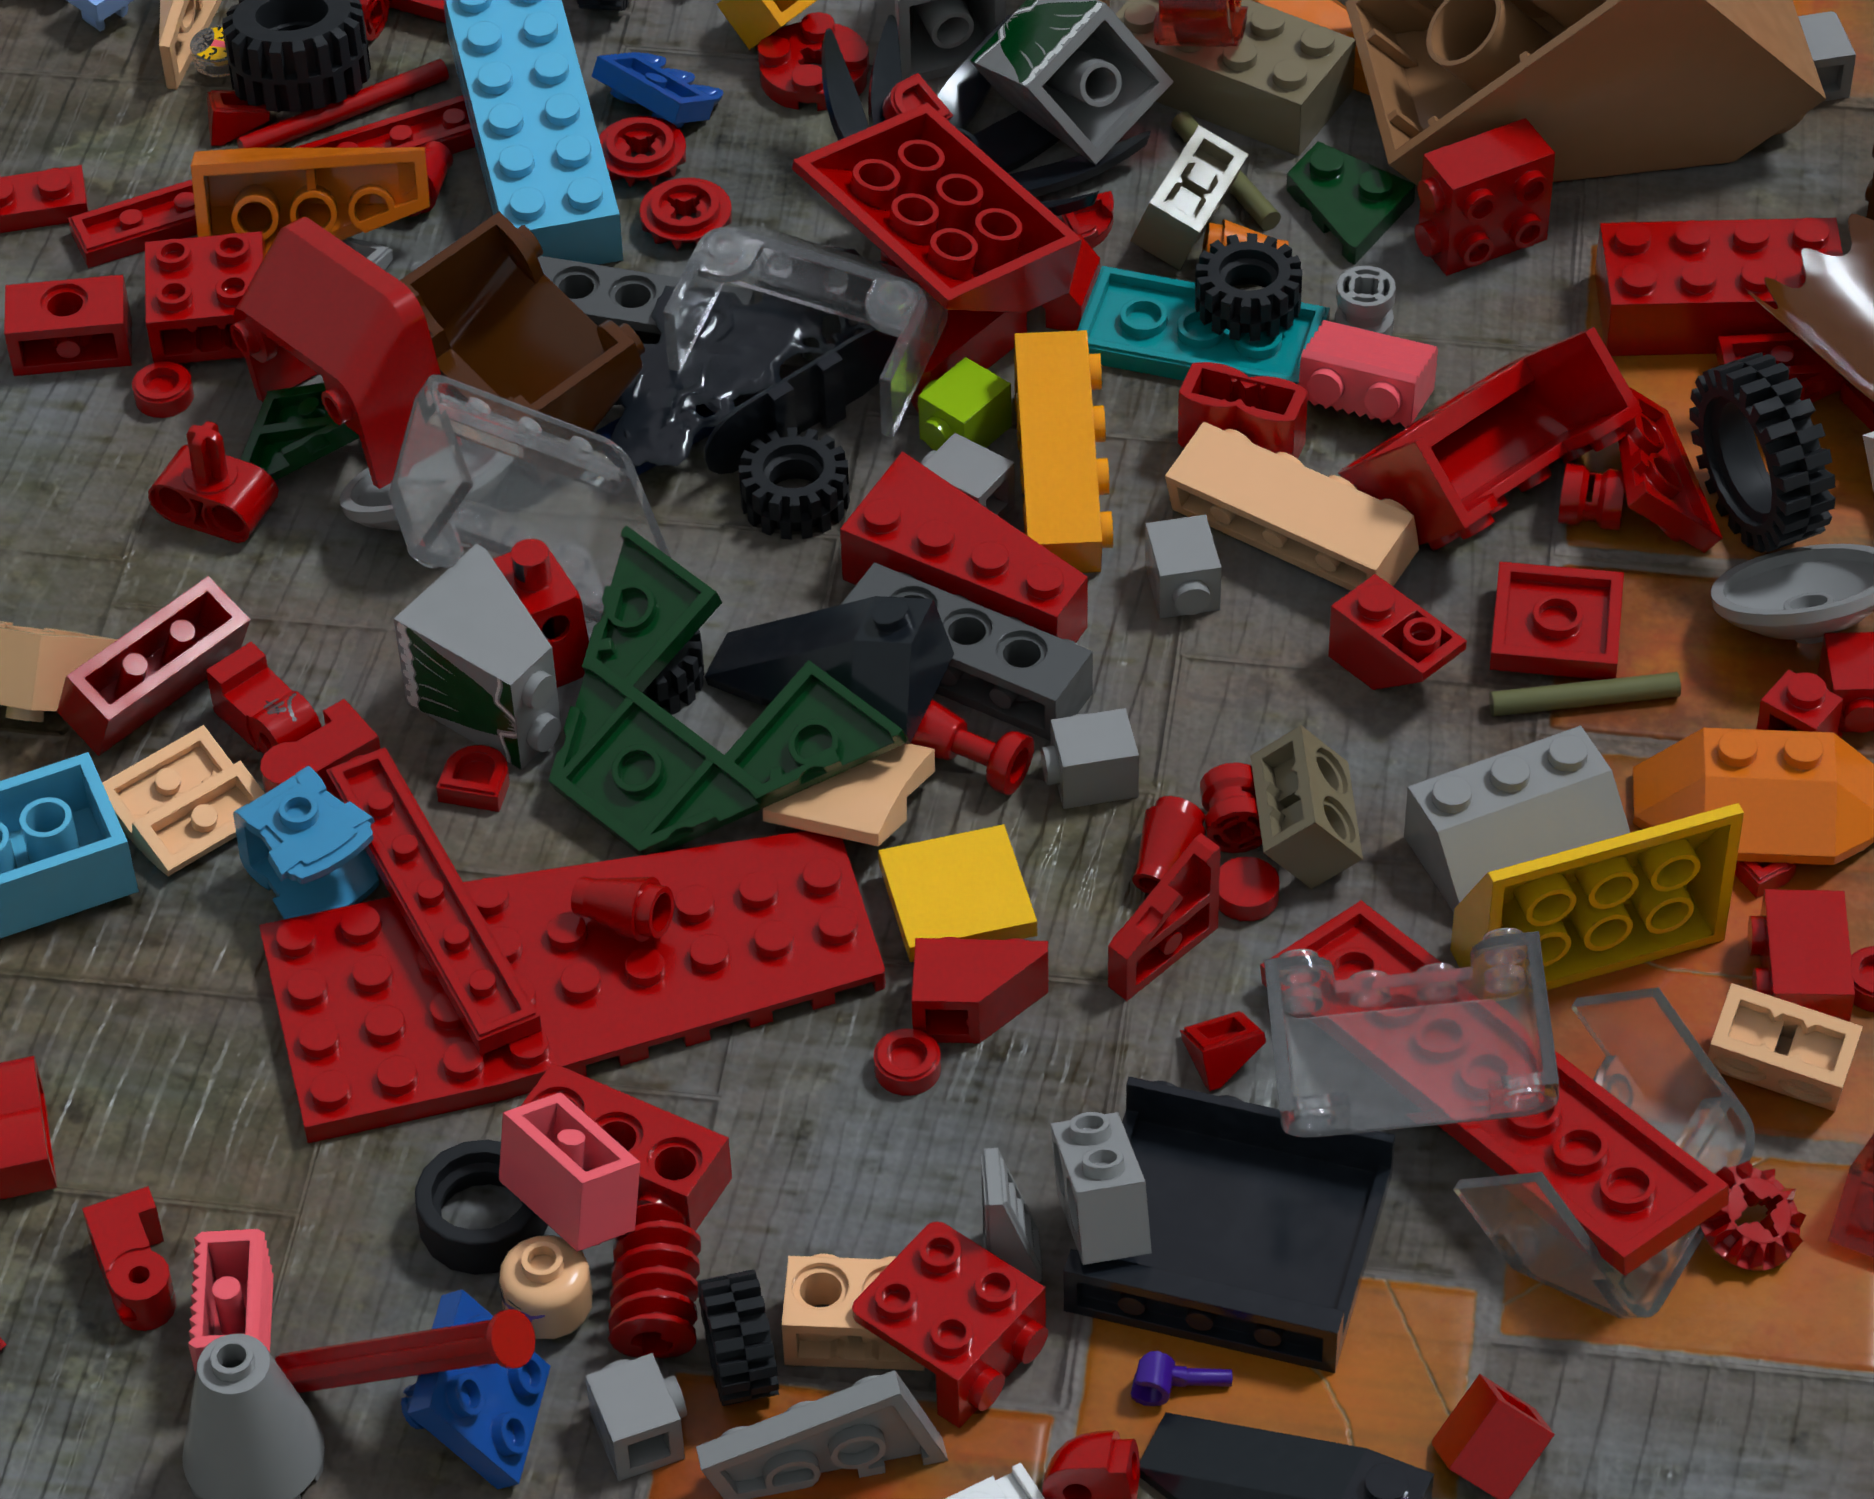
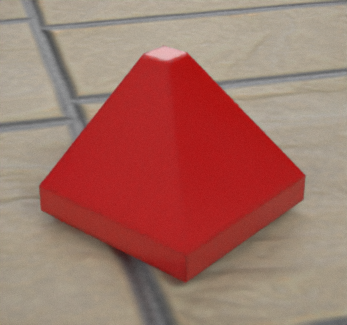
(231, 116)
(1222, 1046)

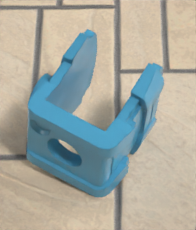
(307, 846)

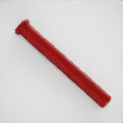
(502, 1340)

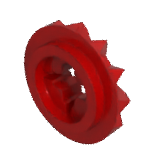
(642, 135)
(684, 197)
(1755, 1244)

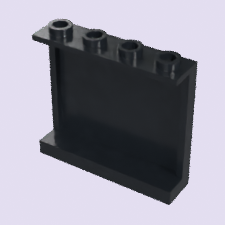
(1247, 1225)

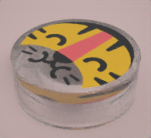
(209, 52)

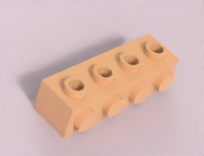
(1291, 509)

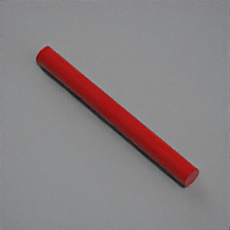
(354, 105)

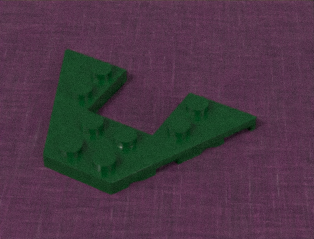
(653, 775)

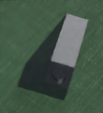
(876, 647)
(1240, 1462)

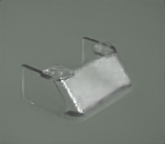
(815, 278)
(1673, 1086)

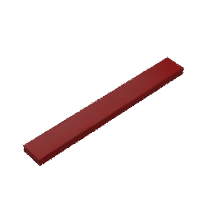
(170, 211)

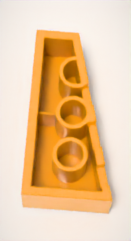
(1058, 446)

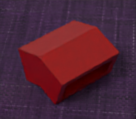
(1067, 310)

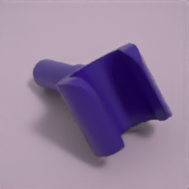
(1158, 1373)

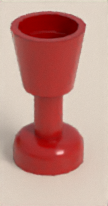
(1005, 760)

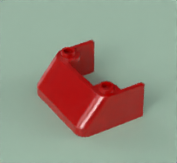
(340, 317)

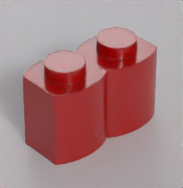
(1260, 407)
(24, 1131)

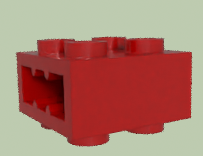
(1485, 197)
(194, 293)

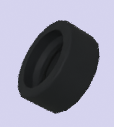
(457, 1247)

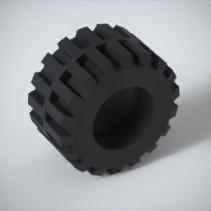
(296, 52)

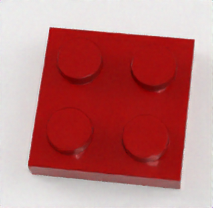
(1557, 621)

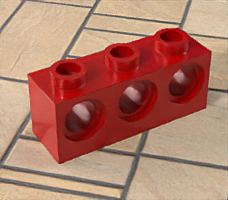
(660, 1140)

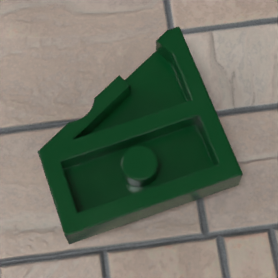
(1348, 197)
(294, 431)

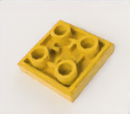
(958, 888)

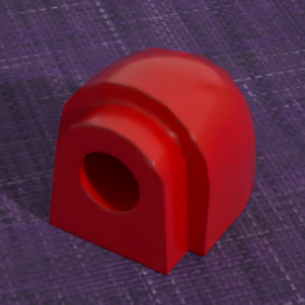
(1094, 1468)

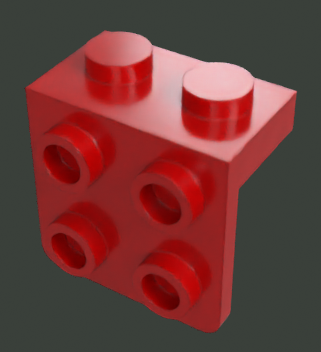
(956, 1316)

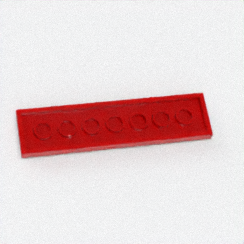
(1603, 1159)

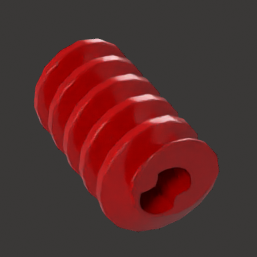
(655, 1285)

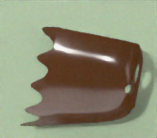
(1835, 306)

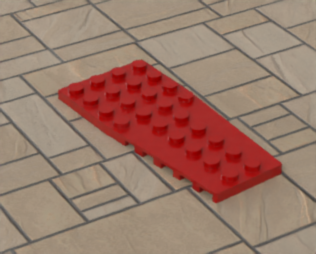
(747, 936)

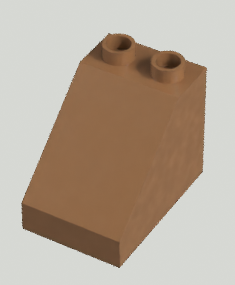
(1598, 79)

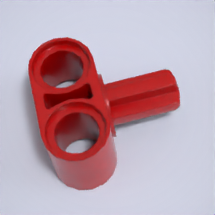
(212, 490)

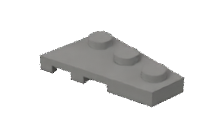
(840, 1431)

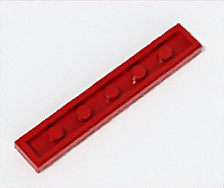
(436, 904)

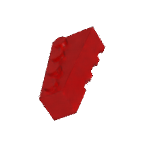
(957, 545)

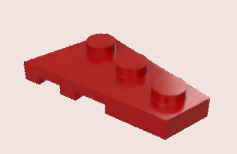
(1662, 480)

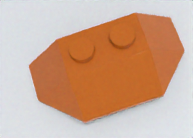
(1799, 791)

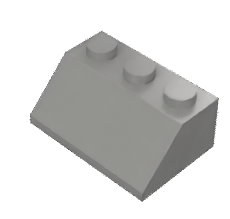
(1512, 810)

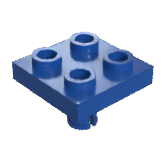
(481, 1410)

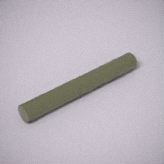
(1242, 189)
(1584, 694)

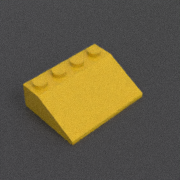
(1613, 898)

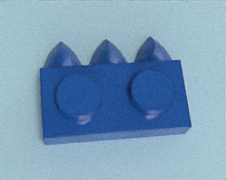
(664, 91)

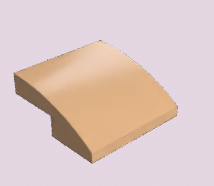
(181, 800)
(860, 802)

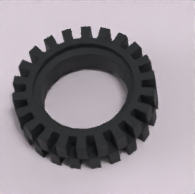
(1761, 399)

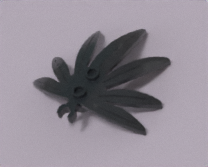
(1006, 142)

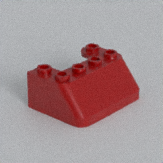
(1499, 436)

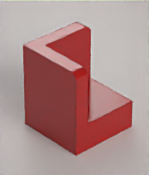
(1492, 1438)

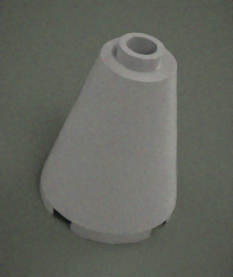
(248, 1427)

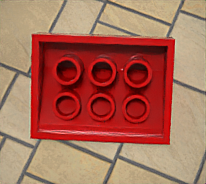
(946, 213)

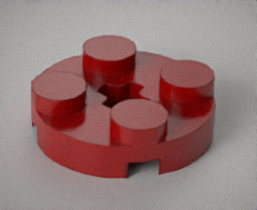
(788, 57)

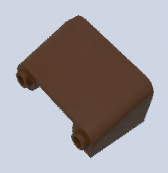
(516, 332)

